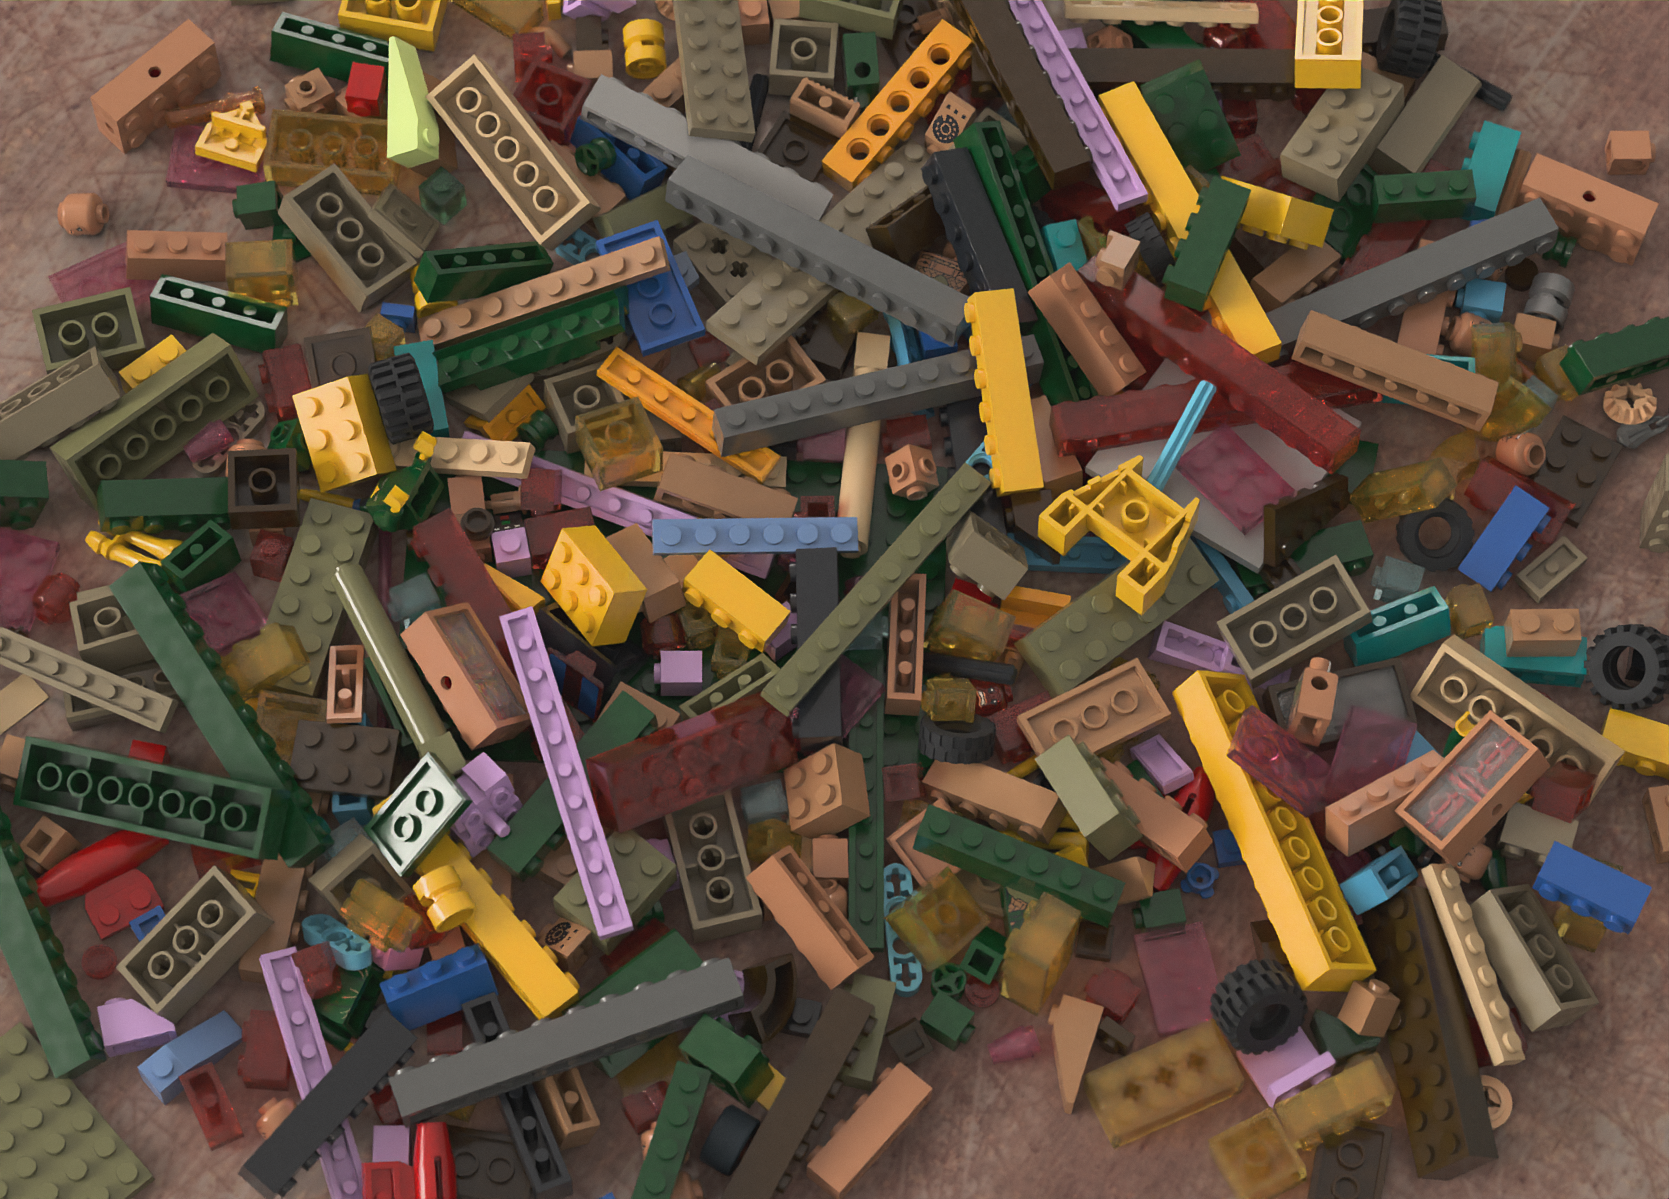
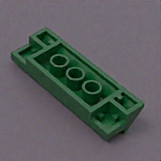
(533, 342)

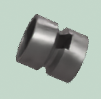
(1550, 298)

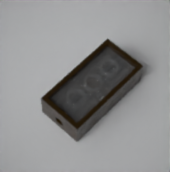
(1373, 686)

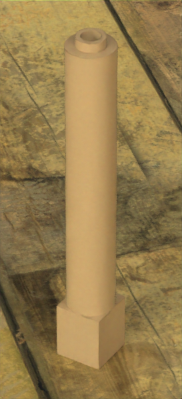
(862, 446)

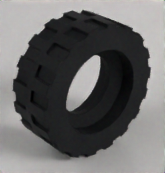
(1152, 246)
(1449, 554)
(957, 740)

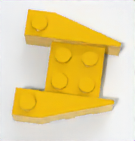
(1133, 521)

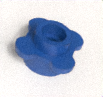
(1204, 871)

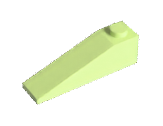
(411, 118)

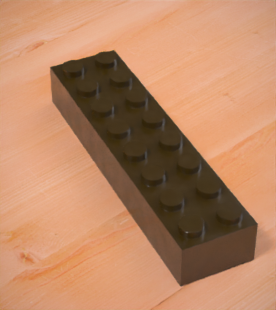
(1430, 1037)

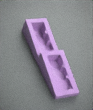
(1197, 651)

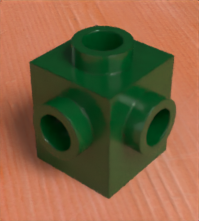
(290, 435)

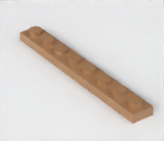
(545, 293)

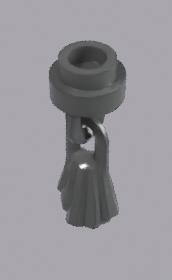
(1634, 435)

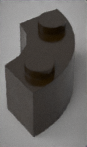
(768, 998)

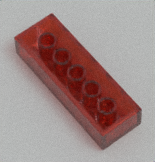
(690, 762)

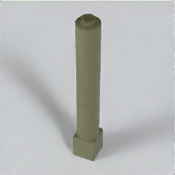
(395, 667)

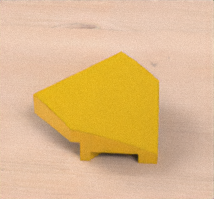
(234, 138)

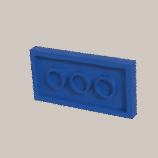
(659, 305)

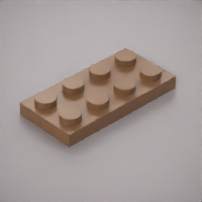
(1098, 712)

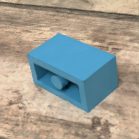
(1378, 880)

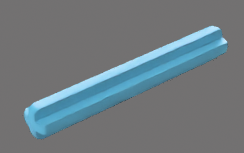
(1181, 434)

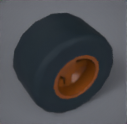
(729, 1140)

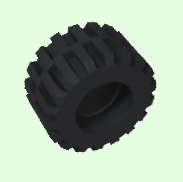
(1409, 37)
(401, 398)
(1604, 667)
(1258, 1006)

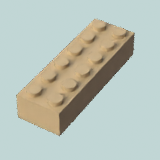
(513, 152)
(1469, 681)

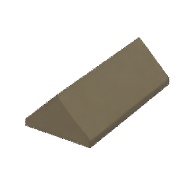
(1425, 120)
(84, 714)

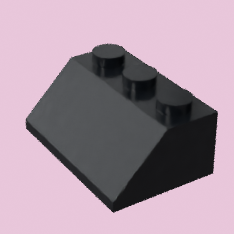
(614, 661)

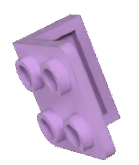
(1287, 1068)

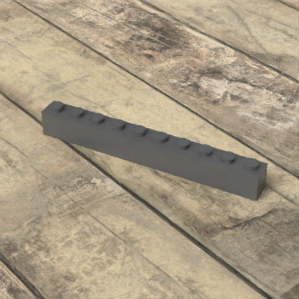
(818, 250)
(1422, 273)
(855, 400)
(566, 1041)

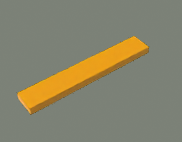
(680, 411)

